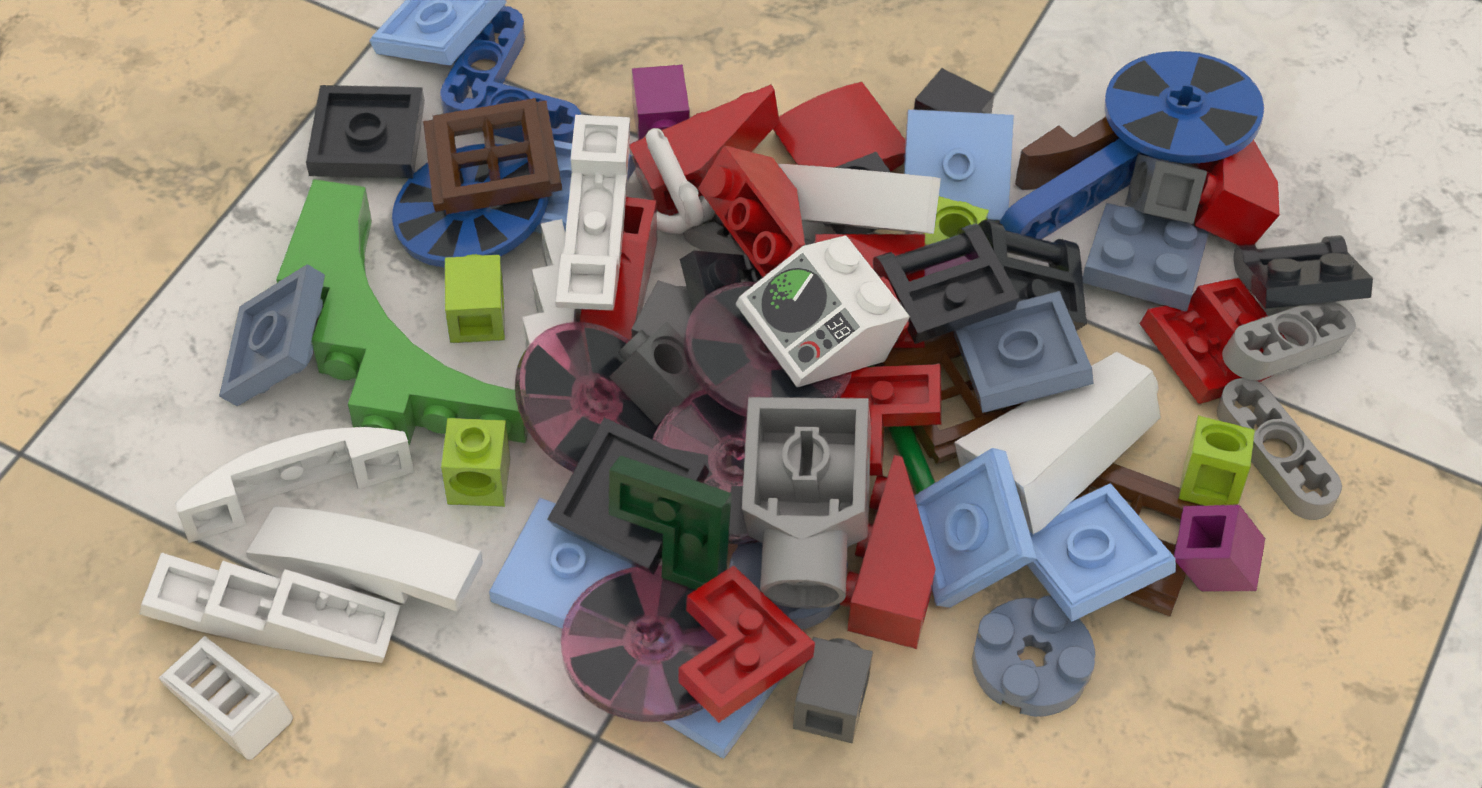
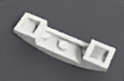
(595, 213)
(289, 464)

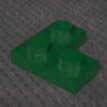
(684, 510)

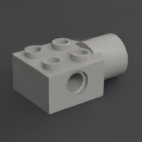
(806, 493)

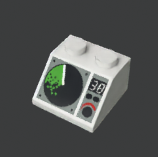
(824, 312)

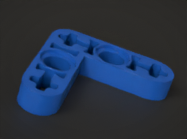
(488, 84)

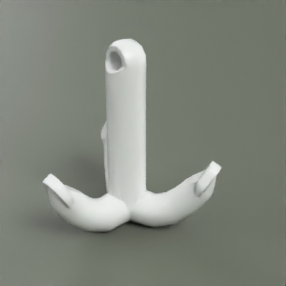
(683, 193)

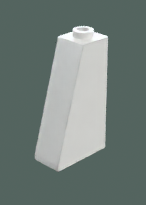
(1070, 436)

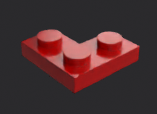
(897, 398)
(752, 648)

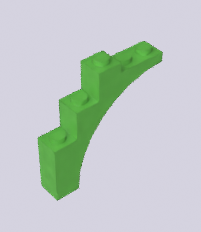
(355, 339)

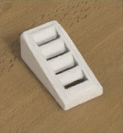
(248, 725)

